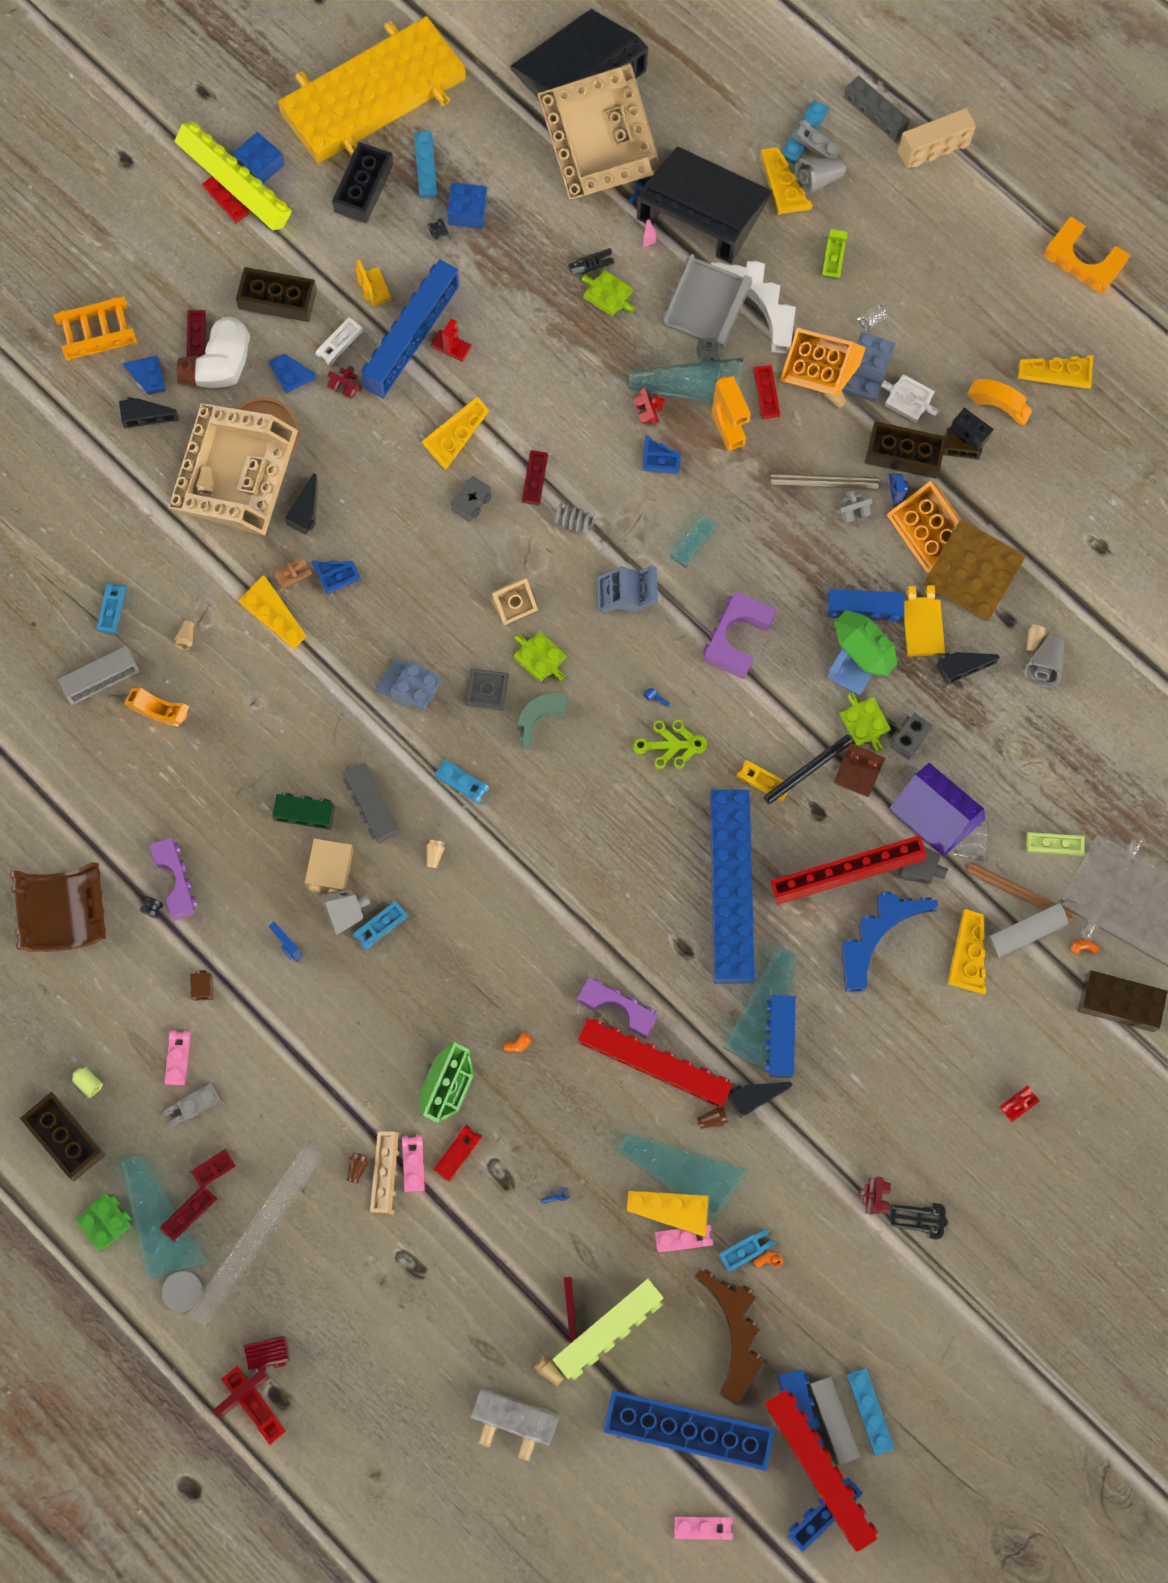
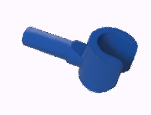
(639, 186)
(652, 693)
(556, 1196)

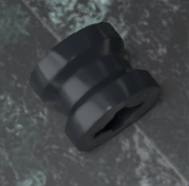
(437, 229)
(151, 907)

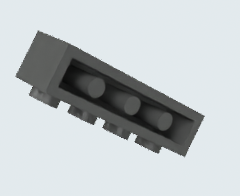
(876, 108)

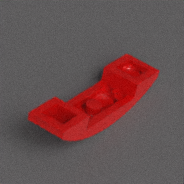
(255, 1407)

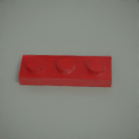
(226, 200)
(766, 392)

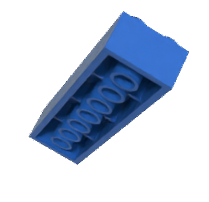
(411, 328)
(689, 1430)

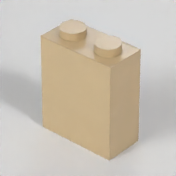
(328, 866)

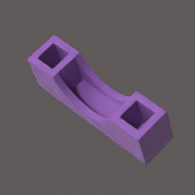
(179, 901)
(596, 995)

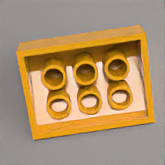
(821, 362)
(925, 523)

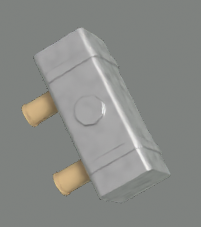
(515, 1416)

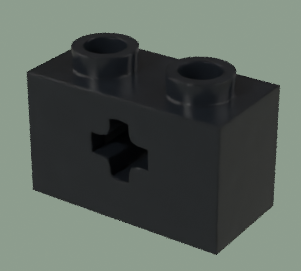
(971, 429)

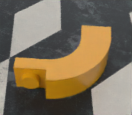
(1002, 396)
(155, 708)

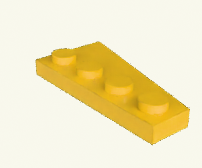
(785, 190)
(1068, 372)
(452, 436)
(270, 610)
(968, 958)
(676, 1210)

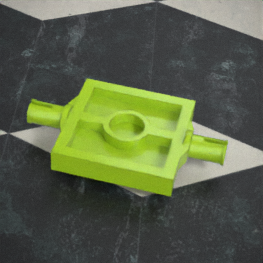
(608, 293)
(539, 657)
(865, 722)

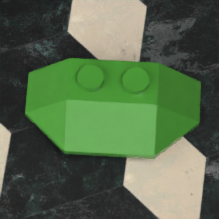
(865, 643)
(446, 1083)

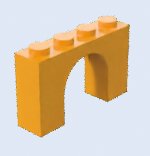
(1098, 275)
(730, 412)

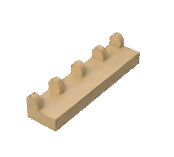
(384, 1172)

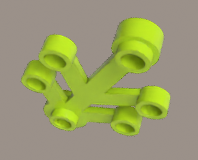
(672, 744)

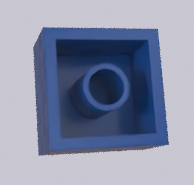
(259, 157)
(467, 205)

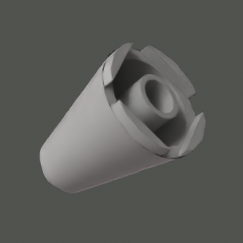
(818, 172)
(1047, 663)

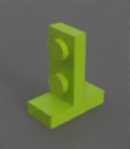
(834, 253)

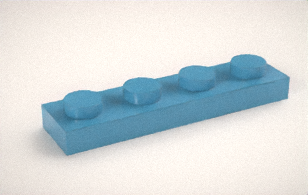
(814, 116)
(425, 164)
(870, 1411)

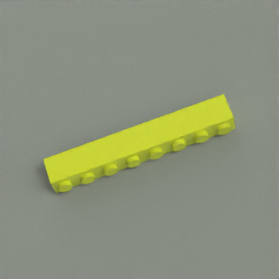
(233, 175)

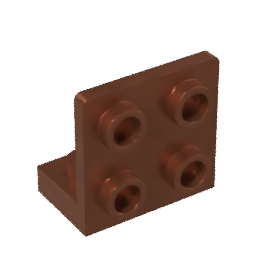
(859, 770)

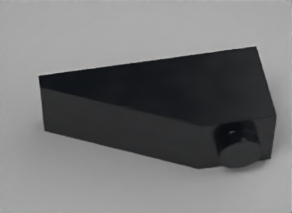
(140, 412)
(303, 512)
(961, 664)
(753, 1096)

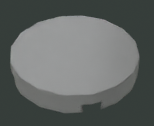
(181, 1291)

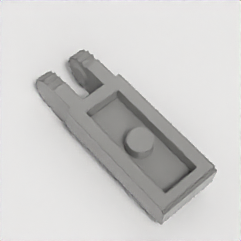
(194, 1104)

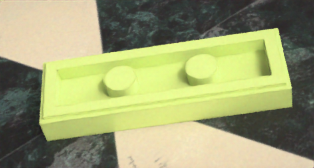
(1055, 844)

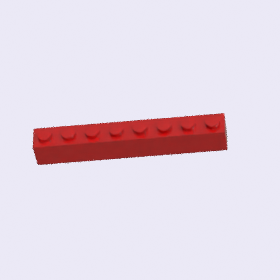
(848, 869)
(655, 1063)
(821, 1471)

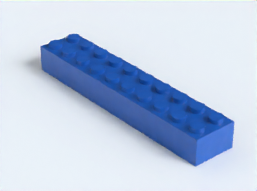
(731, 887)

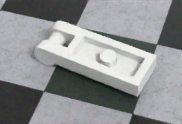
(339, 341)

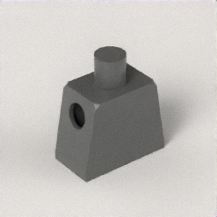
(924, 870)

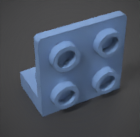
(848, 674)

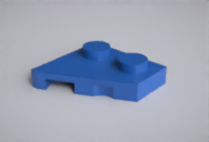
(290, 373)
(147, 374)
(660, 458)
(897, 487)
(336, 574)
(288, 946)

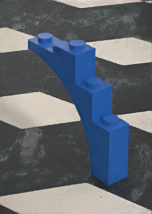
(889, 913)

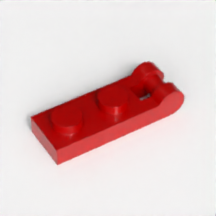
(457, 1153)

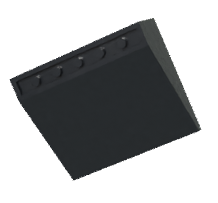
(580, 51)
(705, 199)

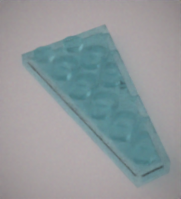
(687, 381)
(750, 1033)
(685, 1171)
(150, 1211)

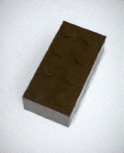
(276, 294)
(905, 449)
(1122, 1001)
(62, 1136)

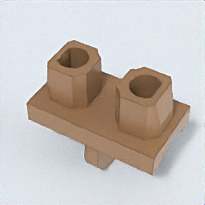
(292, 572)

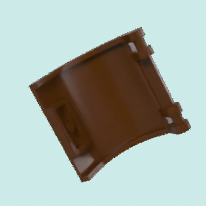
(59, 909)

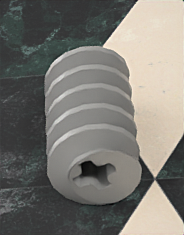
(574, 519)

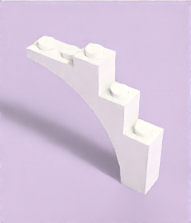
(766, 296)

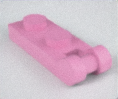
(177, 1058)
(413, 1164)
(680, 1240)
(702, 1528)

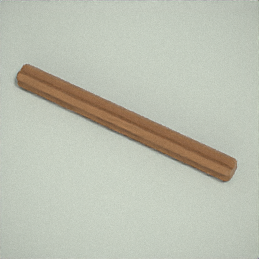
(1013, 888)

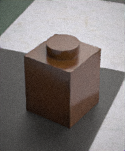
(201, 985)

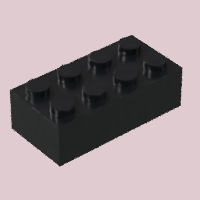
(362, 182)

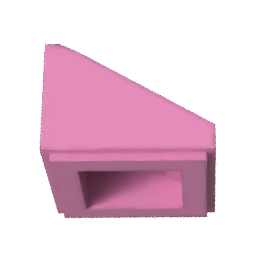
(650, 234)

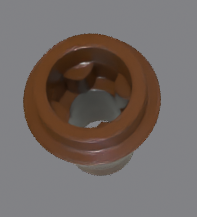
(714, 1118)
(357, 1165)

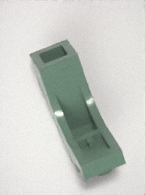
(543, 706)

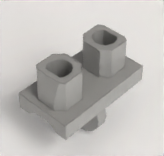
(847, 511)

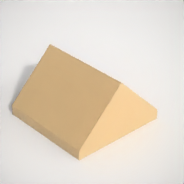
(514, 601)

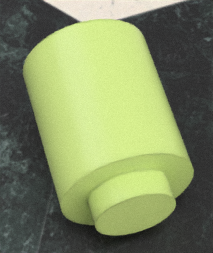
(86, 1081)

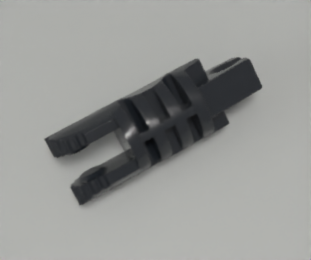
(591, 262)

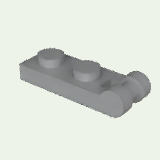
(816, 141)

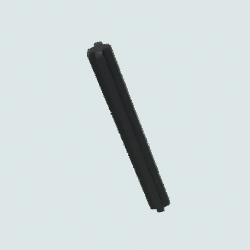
(808, 769)

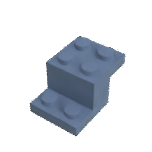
(872, 369)
(627, 589)
(409, 684)

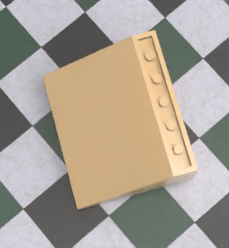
(599, 131)
(247, 466)

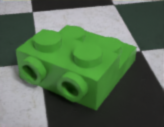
(104, 1221)

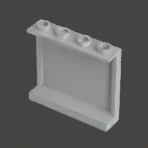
(706, 301)

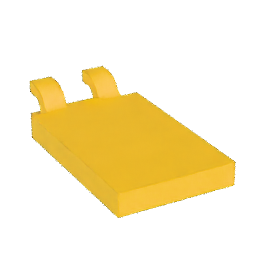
(923, 624)

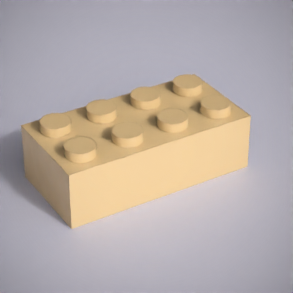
(936, 138)

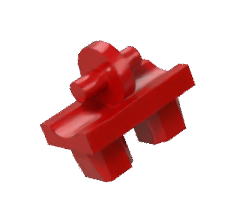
(649, 414)
(1019, 1104)

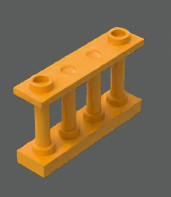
(97, 344)

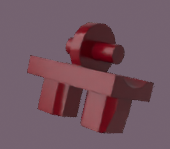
(336, 380)
(873, 1195)

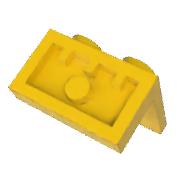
(372, 284)

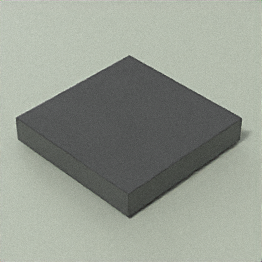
(487, 689)

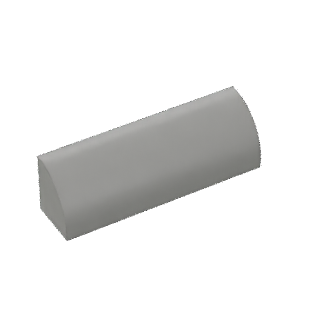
(98, 675)
(1028, 930)
(834, 1421)

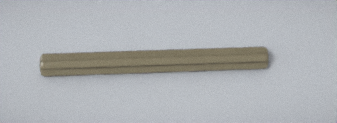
(824, 480)

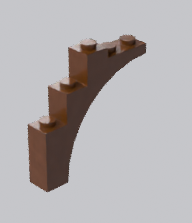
(743, 1364)

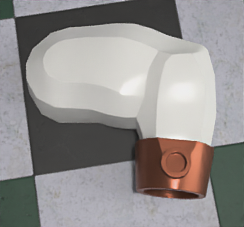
(222, 360)

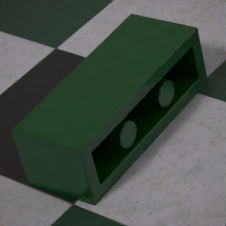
(303, 811)

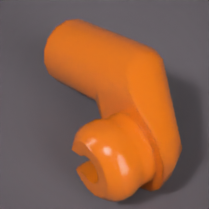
(1082, 944)
(520, 1045)
(768, 1257)

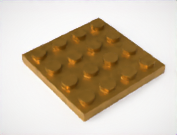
(974, 569)

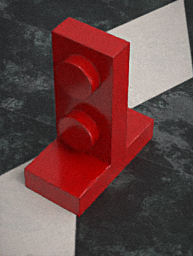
(449, 343)

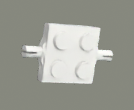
(909, 398)

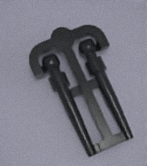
(941, 1222)

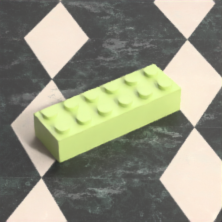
(607, 1329)

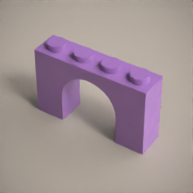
(739, 610)

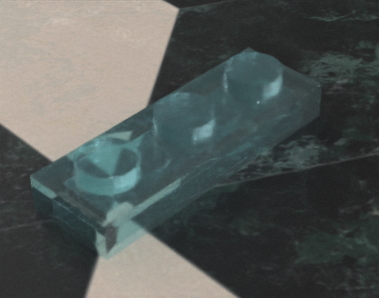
(694, 541)

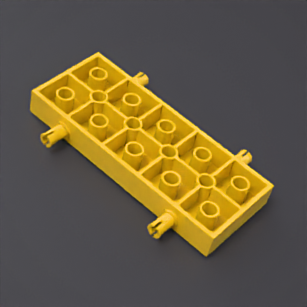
(372, 89)

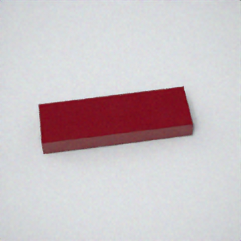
(196, 333)
(535, 477)
(188, 1213)
(569, 1297)
(241, 1394)

